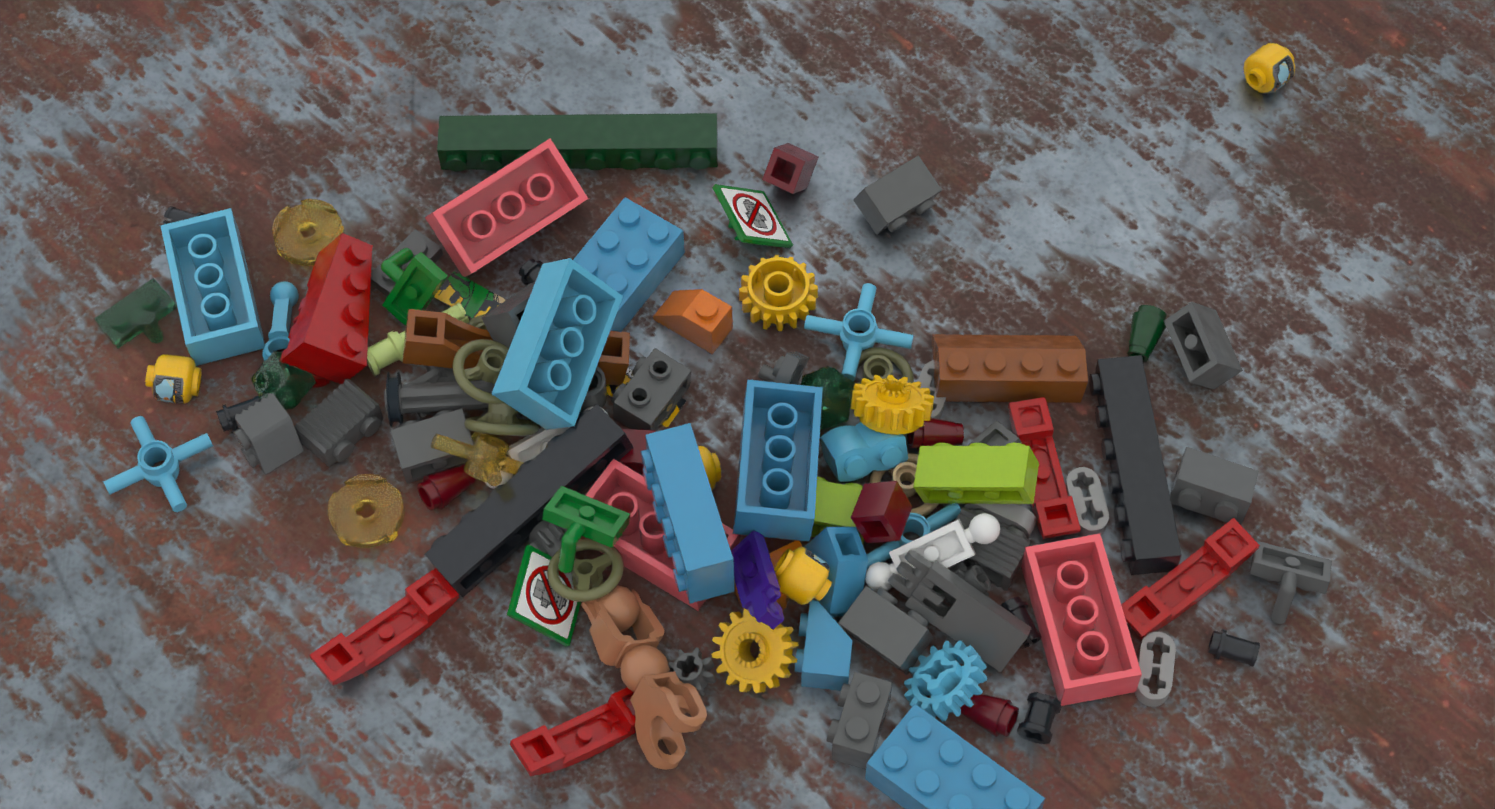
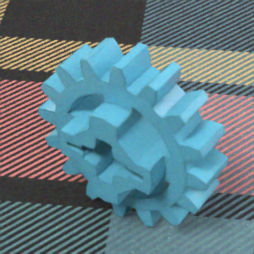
(946, 680)

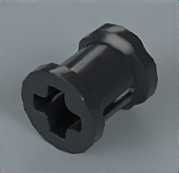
(1039, 718)

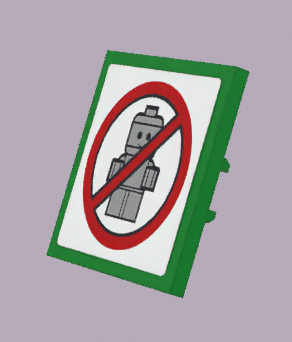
(752, 216)
(536, 602)

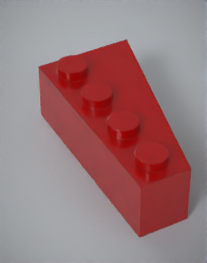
(334, 315)

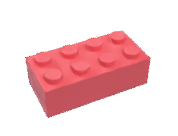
(506, 208)
(642, 540)
(1080, 620)

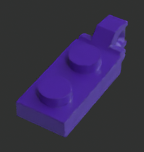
(757, 580)

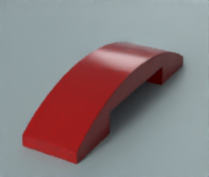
(1051, 504)
(1190, 580)
(387, 632)
(579, 738)

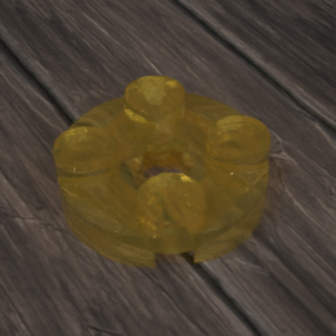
(290, 223)
(369, 531)

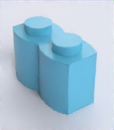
(857, 451)

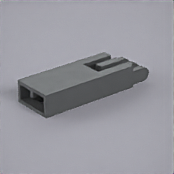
(971, 618)

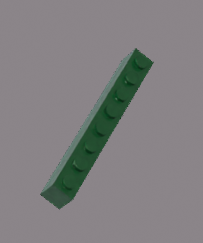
(581, 139)

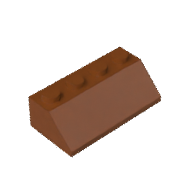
(1009, 368)

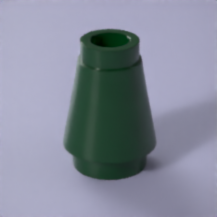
(1146, 330)

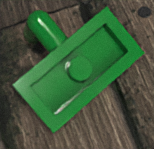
(413, 286)
(583, 518)

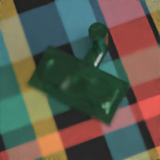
(137, 314)

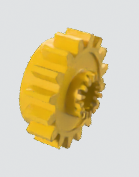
(761, 295)
(891, 404)
(736, 655)

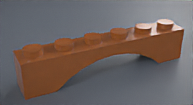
(437, 336)

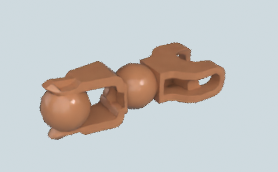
(658, 694)

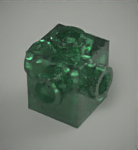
(283, 380)
(835, 394)

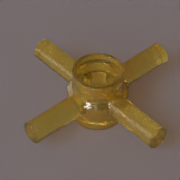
(483, 458)

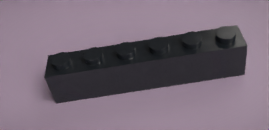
(1136, 466)
(513, 509)

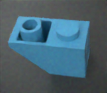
(848, 566)
(826, 651)

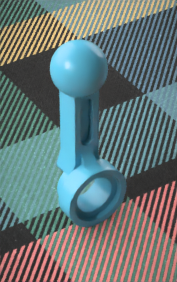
(283, 297)

